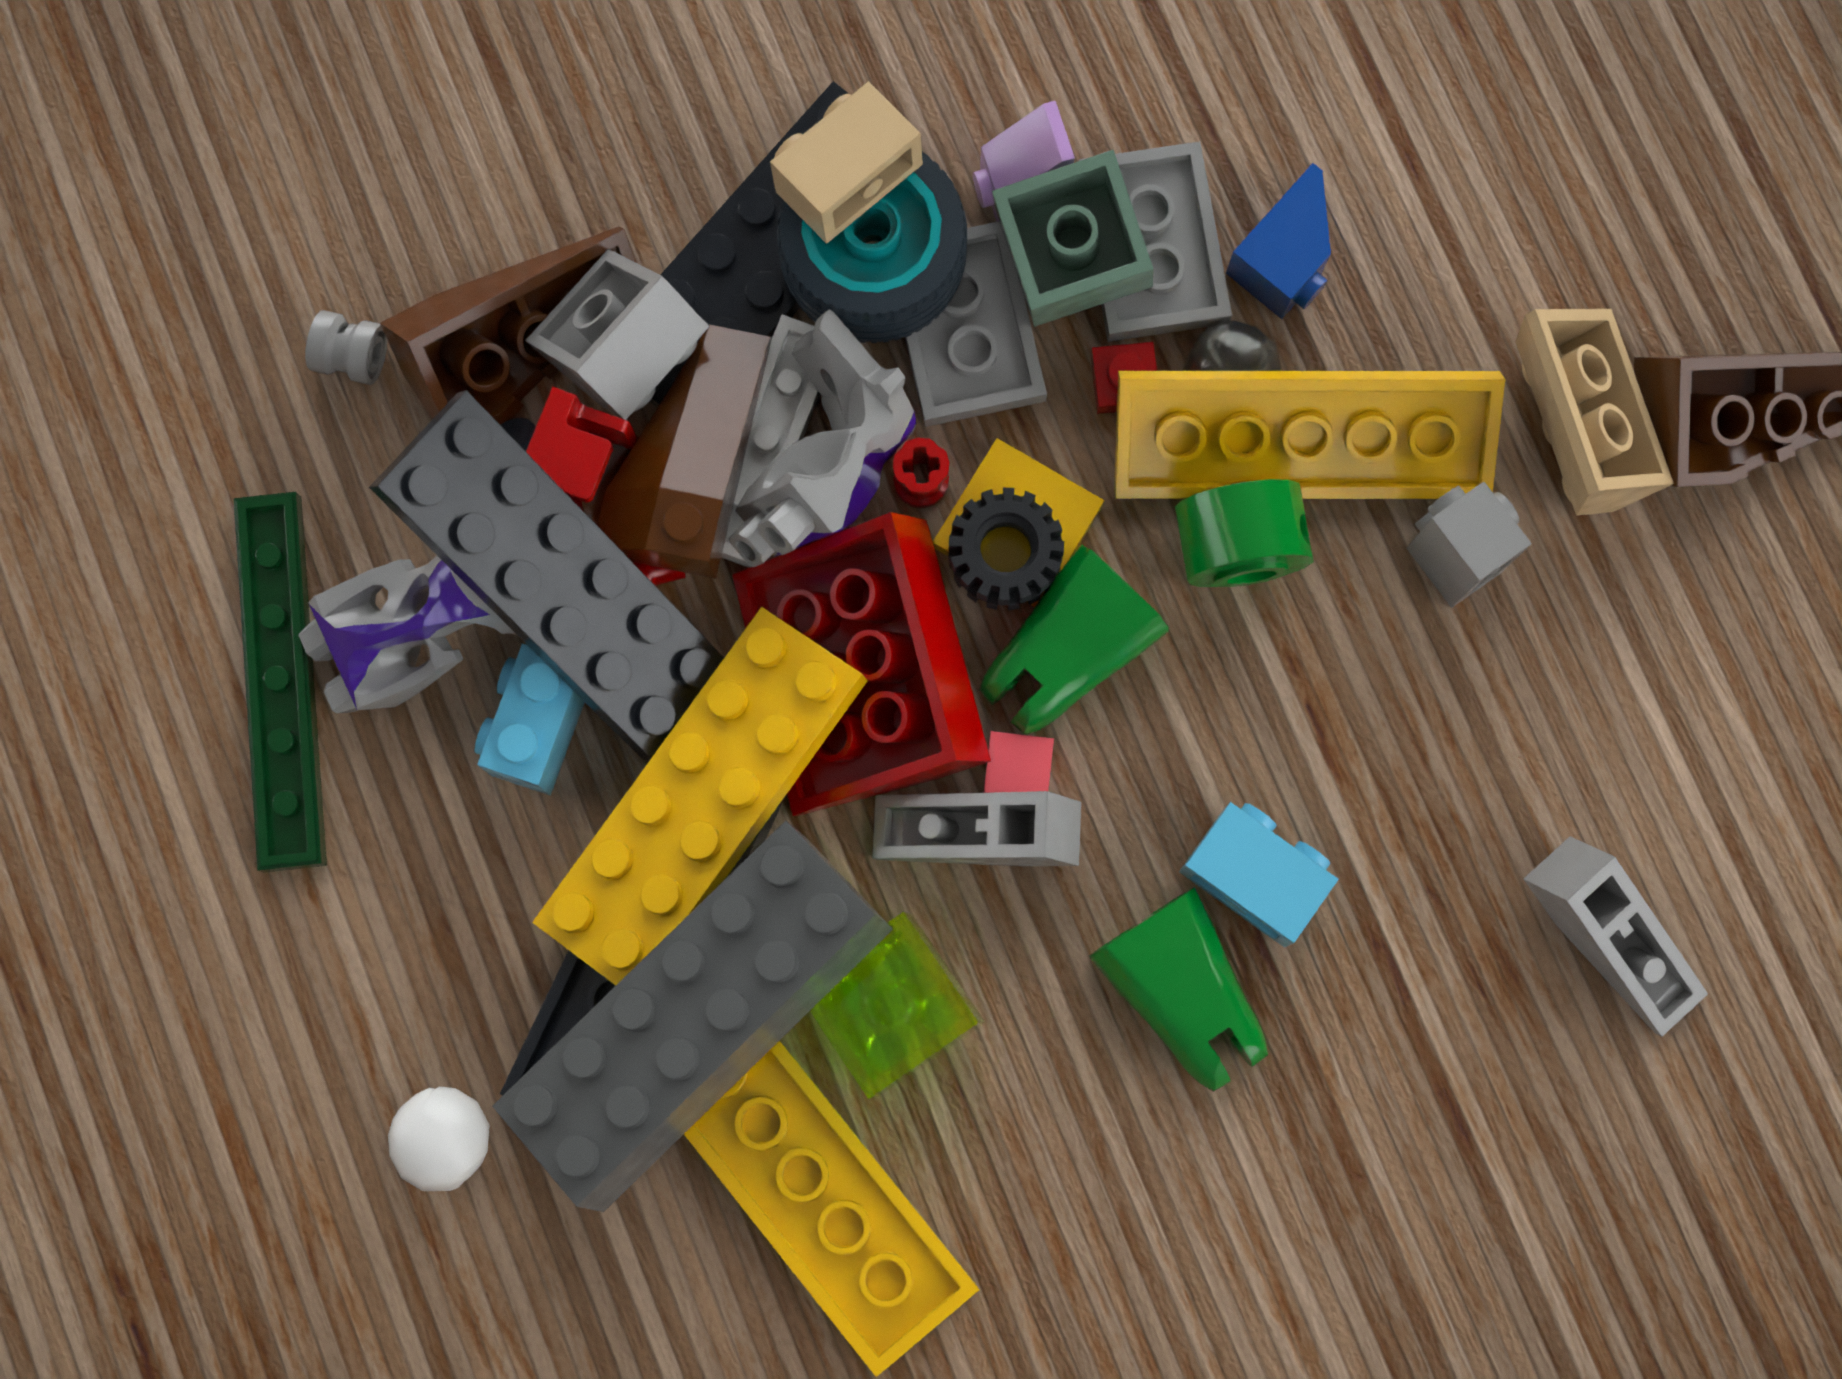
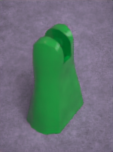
(1073, 640)
(1184, 987)

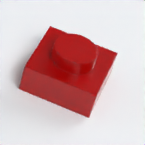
(1109, 360)

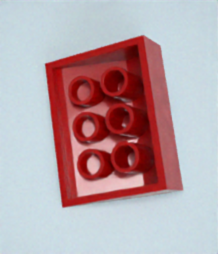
(883, 610)

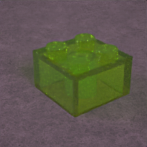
(895, 1009)

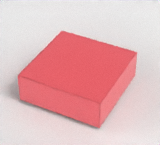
(1018, 763)

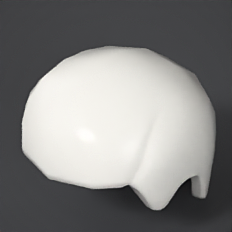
(438, 1139)

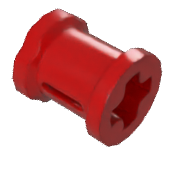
(937, 464)

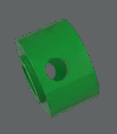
(1244, 533)

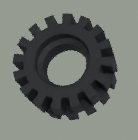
(1005, 511)

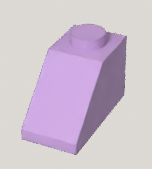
(1023, 151)

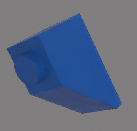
(1287, 248)

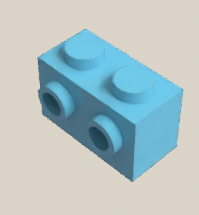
(530, 725)
(1260, 873)

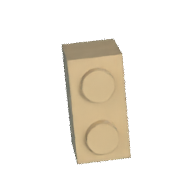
(846, 161)

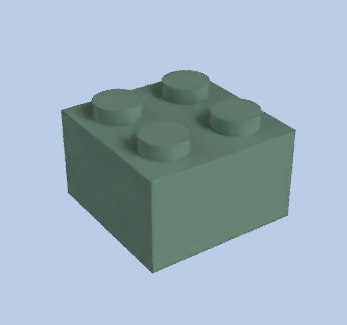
(1074, 238)

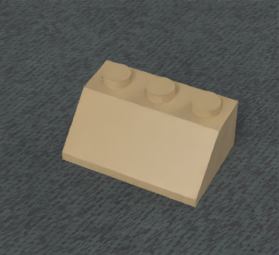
(1591, 408)

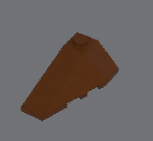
(478, 331)
(1739, 410)
(684, 470)

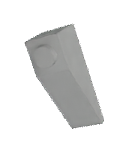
(978, 828)
(1616, 932)

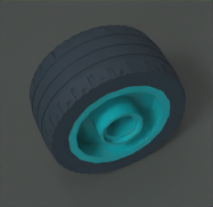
(889, 285)

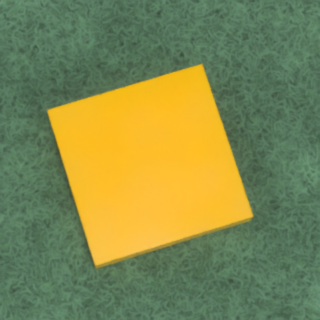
(1006, 547)

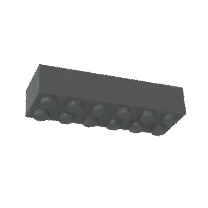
(691, 1019)

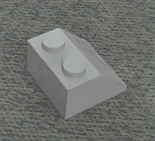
(619, 333)

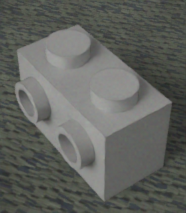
(1467, 540)

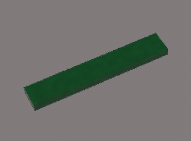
(279, 683)

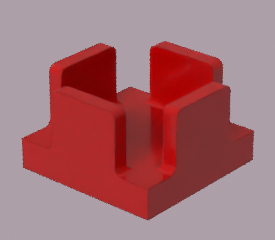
(576, 444)

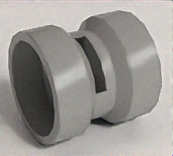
(346, 347)

